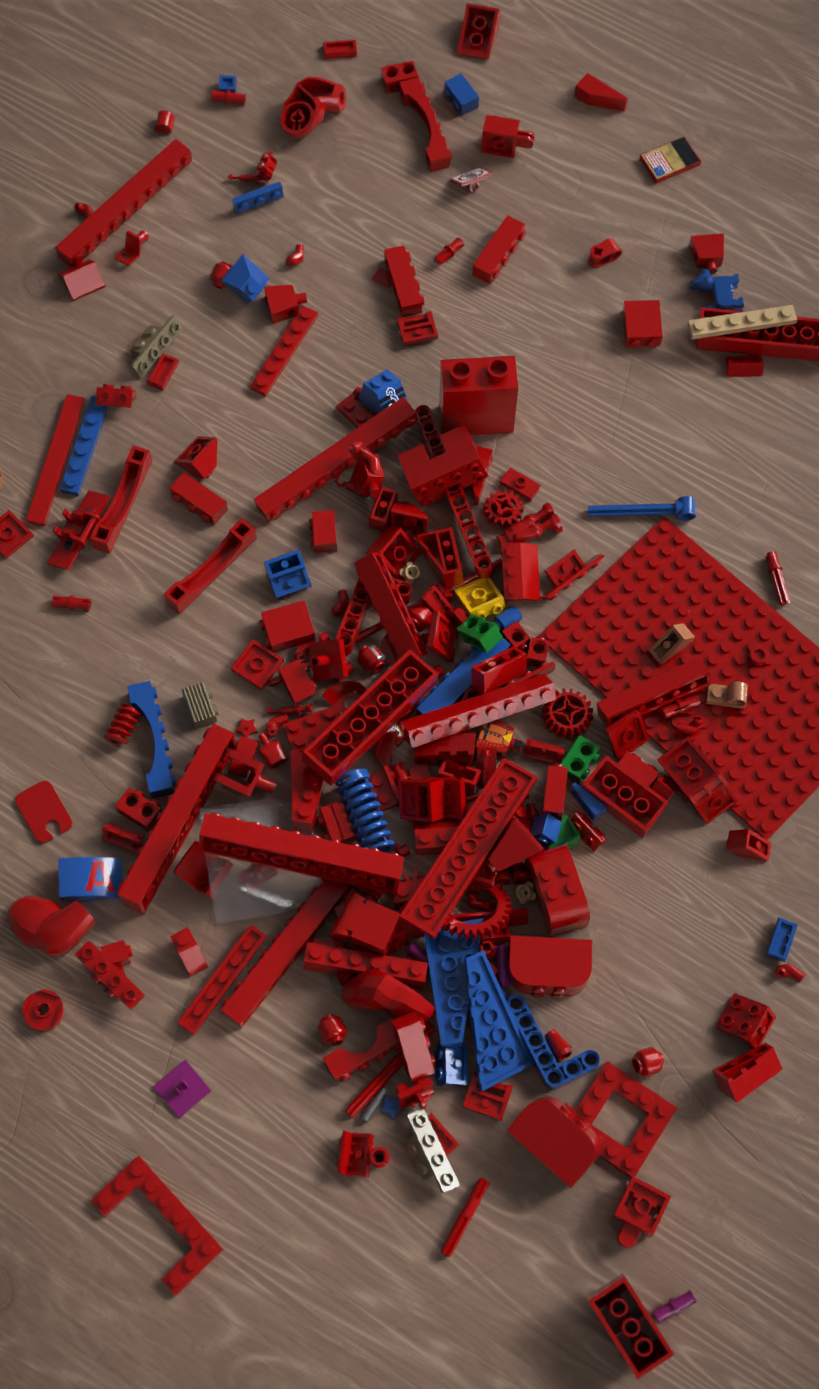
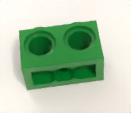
(479, 633)
(576, 758)

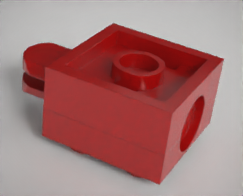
(502, 136)
(639, 1211)

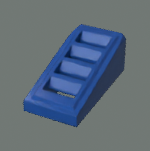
(590, 804)

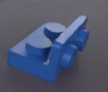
(451, 1065)

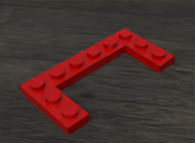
(204, 1245)

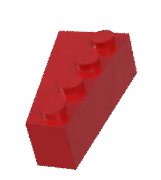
(306, 794)

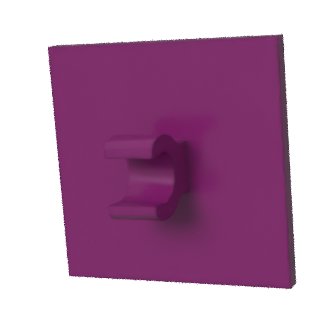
(182, 1089)

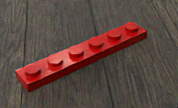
(284, 351)
(222, 979)

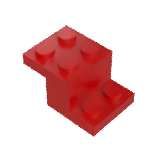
(432, 799)

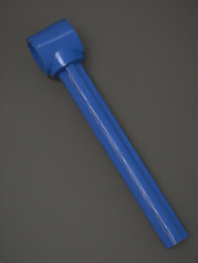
(682, 508)

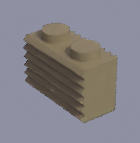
(199, 705)

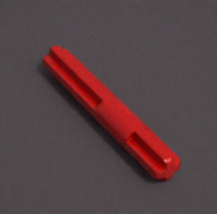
(465, 1217)

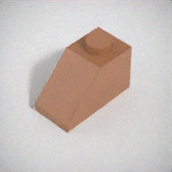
(671, 643)

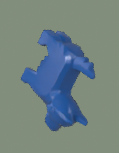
(721, 290)

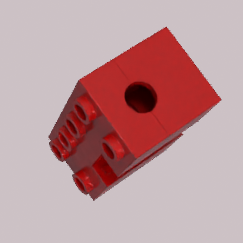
(457, 465)

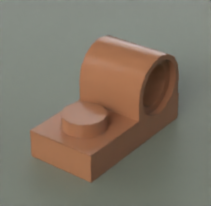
(729, 696)

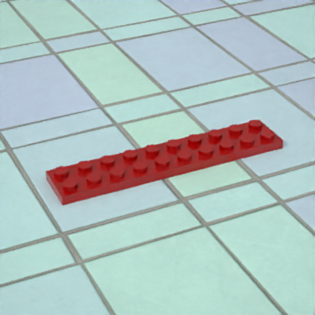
(468, 848)

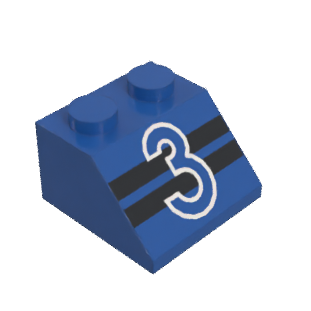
(382, 391)

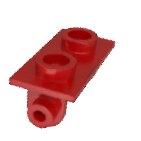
(266, 166)
(543, 751)
(486, 763)
(122, 837)
(592, 837)

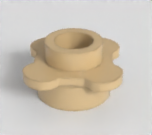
(414, 572)
(520, 892)

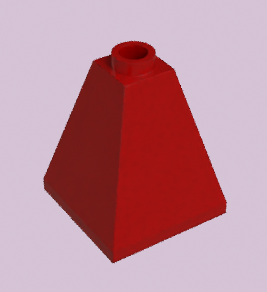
(512, 847)

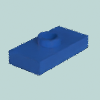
(781, 939)

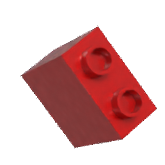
(478, 394)

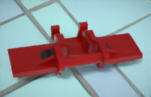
(77, 529)

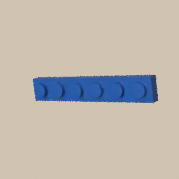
(84, 448)

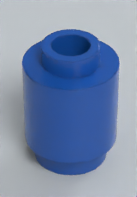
(507, 618)

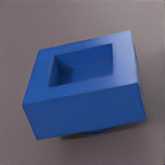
(227, 83)

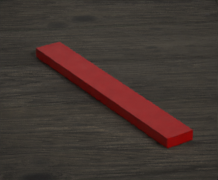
(55, 460)

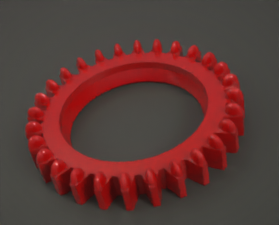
(498, 920)

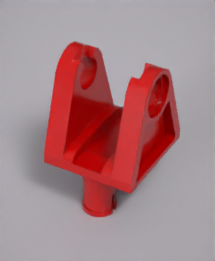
(254, 778)

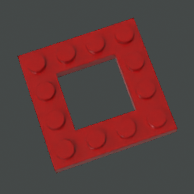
(658, 1109)

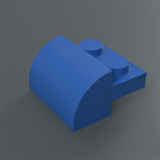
(287, 574)

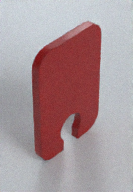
(39, 807)

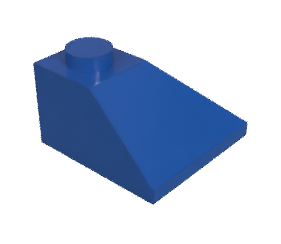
(245, 279)

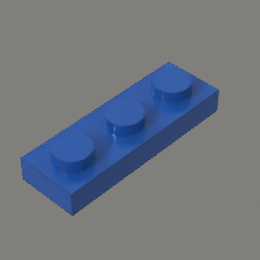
(258, 197)

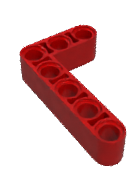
(361, 607)

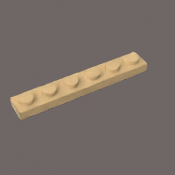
(742, 322)

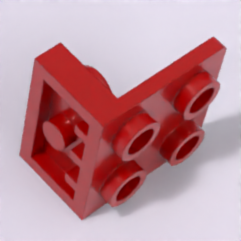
(746, 1020)

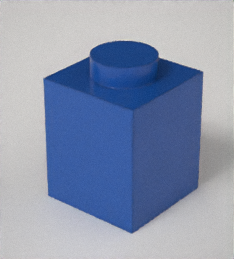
(546, 829)

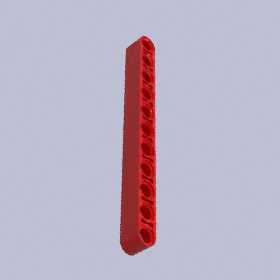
(456, 497)

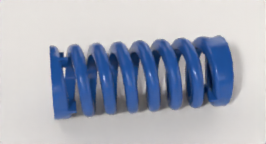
(359, 779)

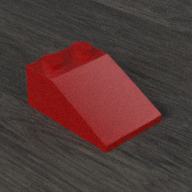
(479, 31)

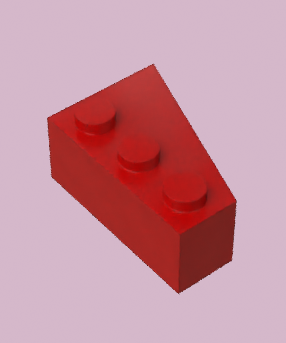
(442, 555)
(455, 747)
(747, 1072)

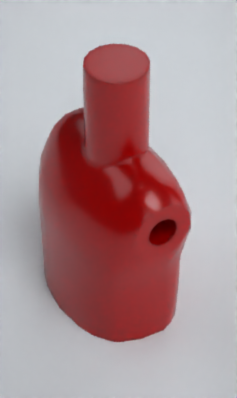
(271, 752)

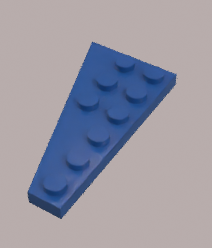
(449, 981)
(496, 1037)

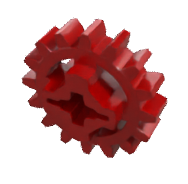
(502, 505)

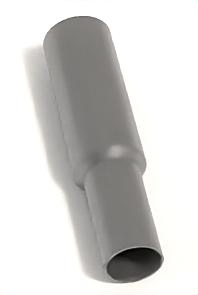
(374, 1104)

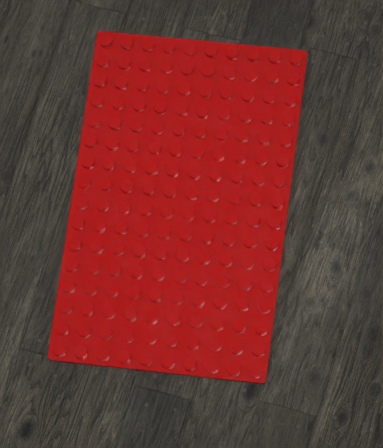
(669, 580)

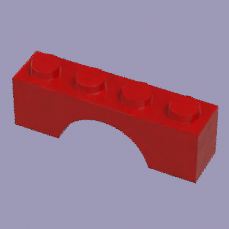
(343, 1064)

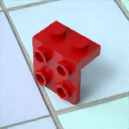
(194, 870)

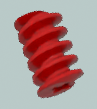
(121, 725)

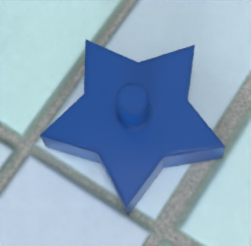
(391, 1106)

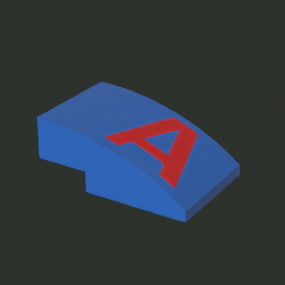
(89, 878)

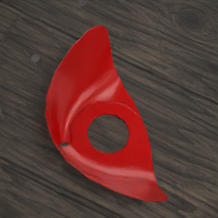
(341, 691)

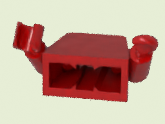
(366, 475)

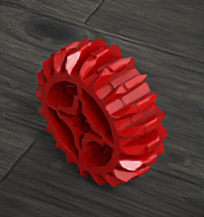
(582, 709)

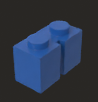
(461, 94)

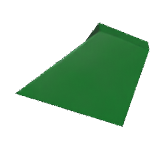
(567, 835)

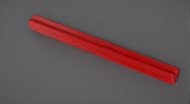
(379, 1081)

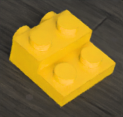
(480, 598)

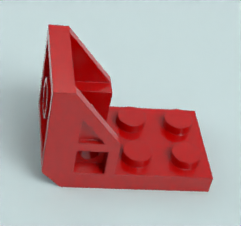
(698, 780)

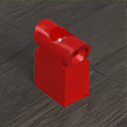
(366, 924)

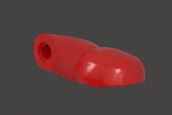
(308, 103)
(47, 925)
(380, 991)

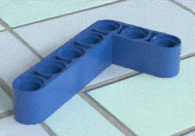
(544, 1050)

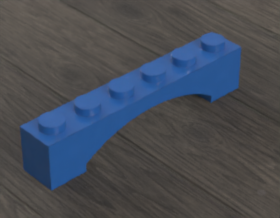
(159, 779)

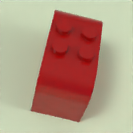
(558, 890)
(549, 965)
(557, 1138)
(630, 1326)

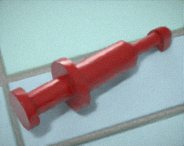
(247, 178)
(292, 709)

